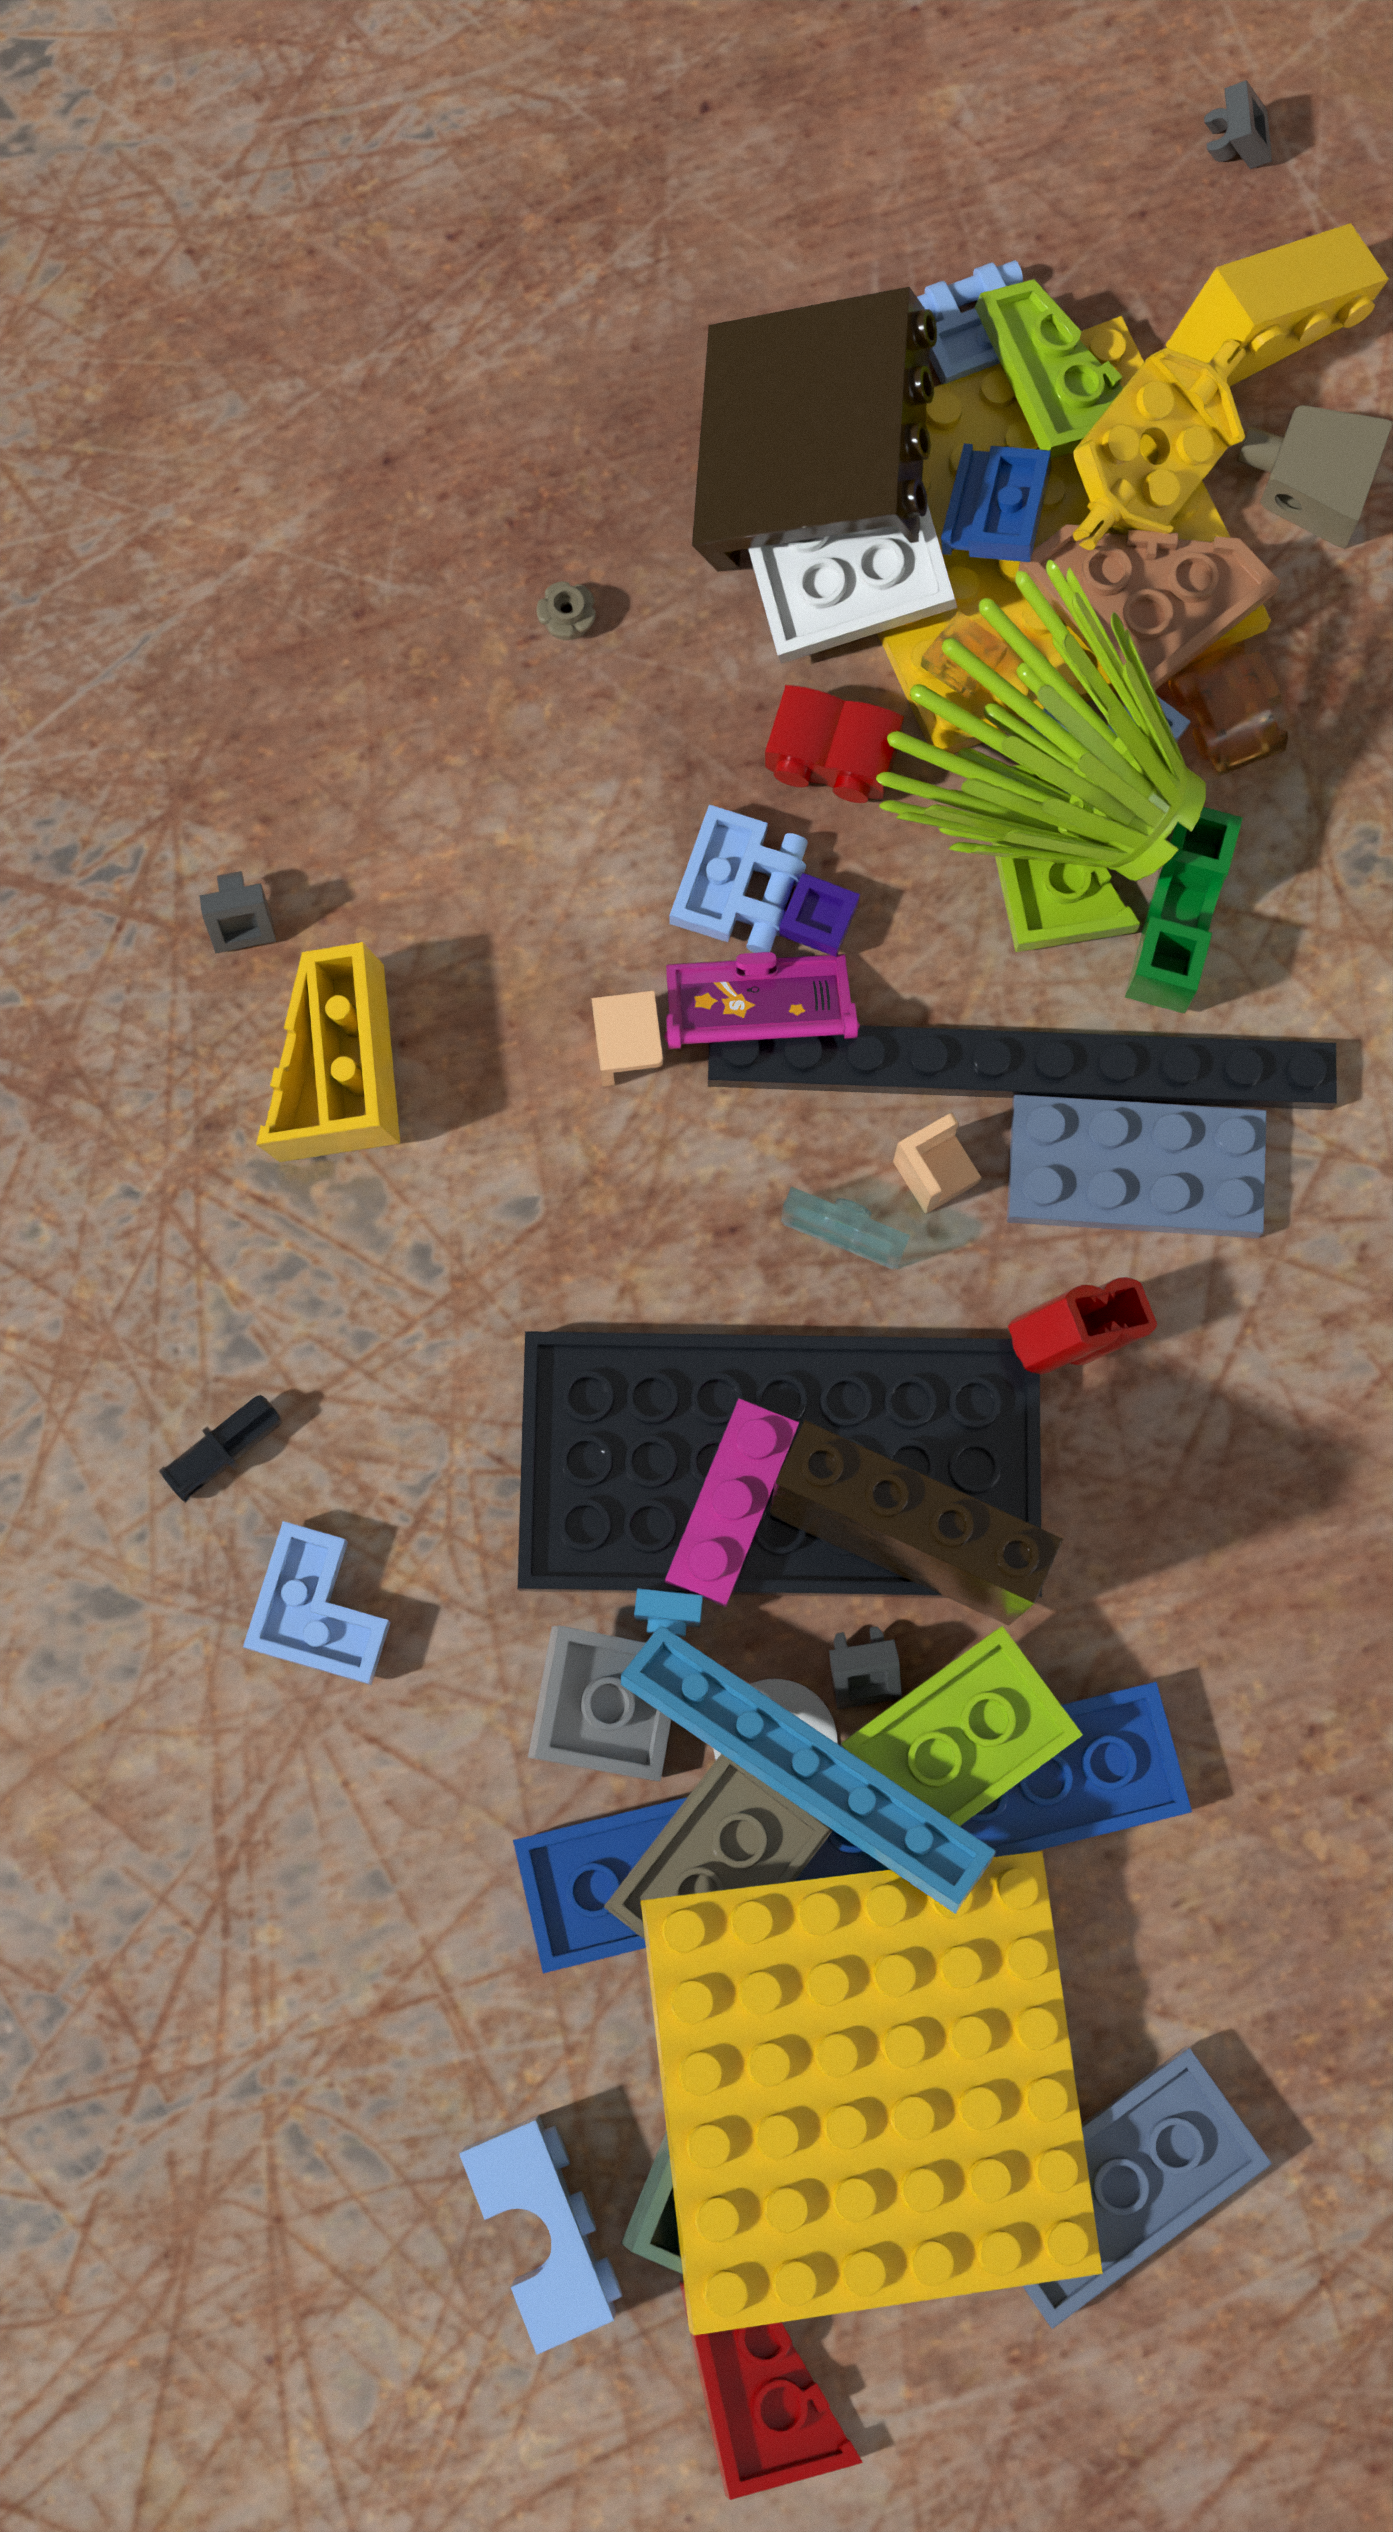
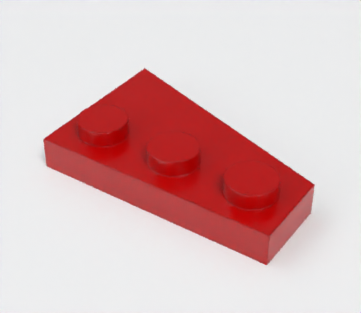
(766, 2410)

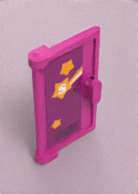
(798, 1000)

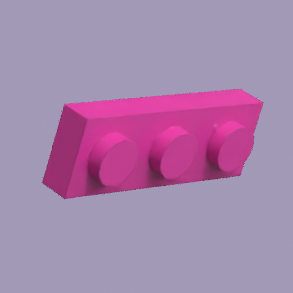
(732, 1502)

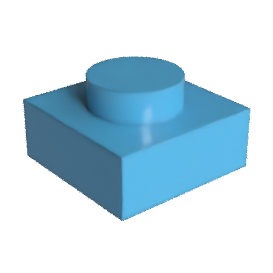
(668, 1609)

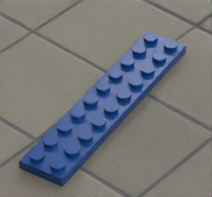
(1102, 1783)

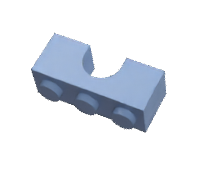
(571, 2288)

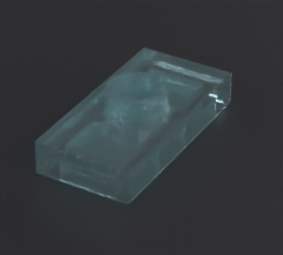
(844, 1226)

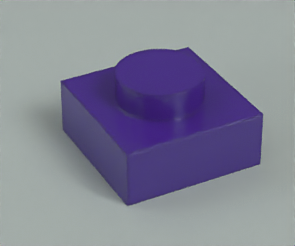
(819, 914)

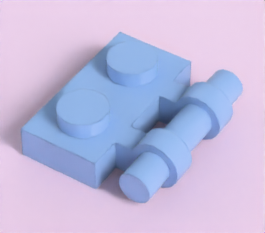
(961, 338)
(720, 873)

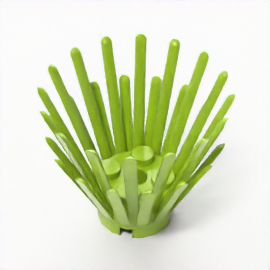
(1117, 790)

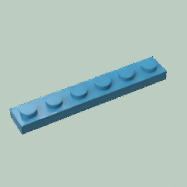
(808, 1768)

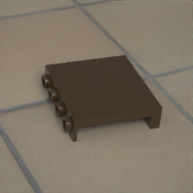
(814, 424)
(912, 1525)

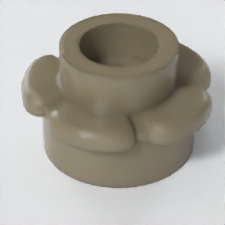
(566, 625)

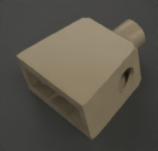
(1319, 468)

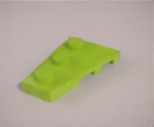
(1047, 365)
(1060, 901)

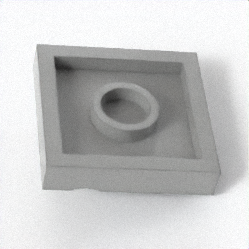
(589, 1716)

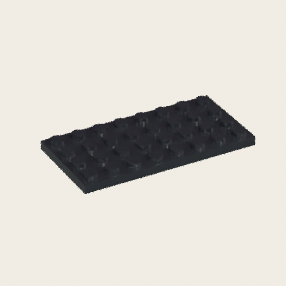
(633, 1421)

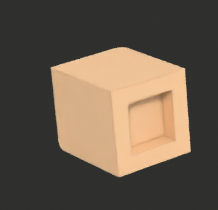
(626, 1033)
(935, 1164)

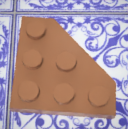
(1163, 588)

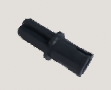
(221, 1447)

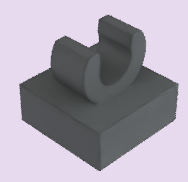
(1245, 124)
(237, 914)
(865, 1671)

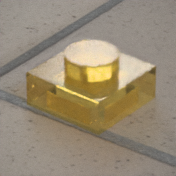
(977, 640)

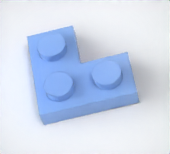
(295, 1611)

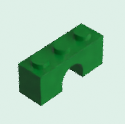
(1181, 912)

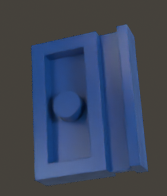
(997, 502)

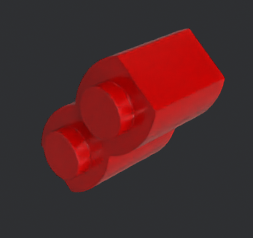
(831, 743)
(1082, 1325)

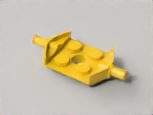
(1188, 416)

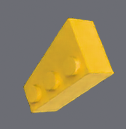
(1282, 300)
(336, 1060)

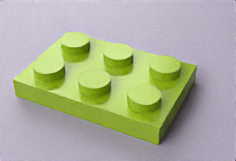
(968, 1730)

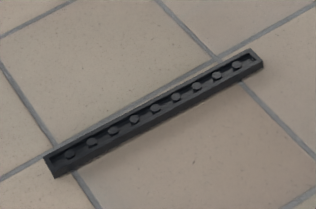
(1037, 1065)

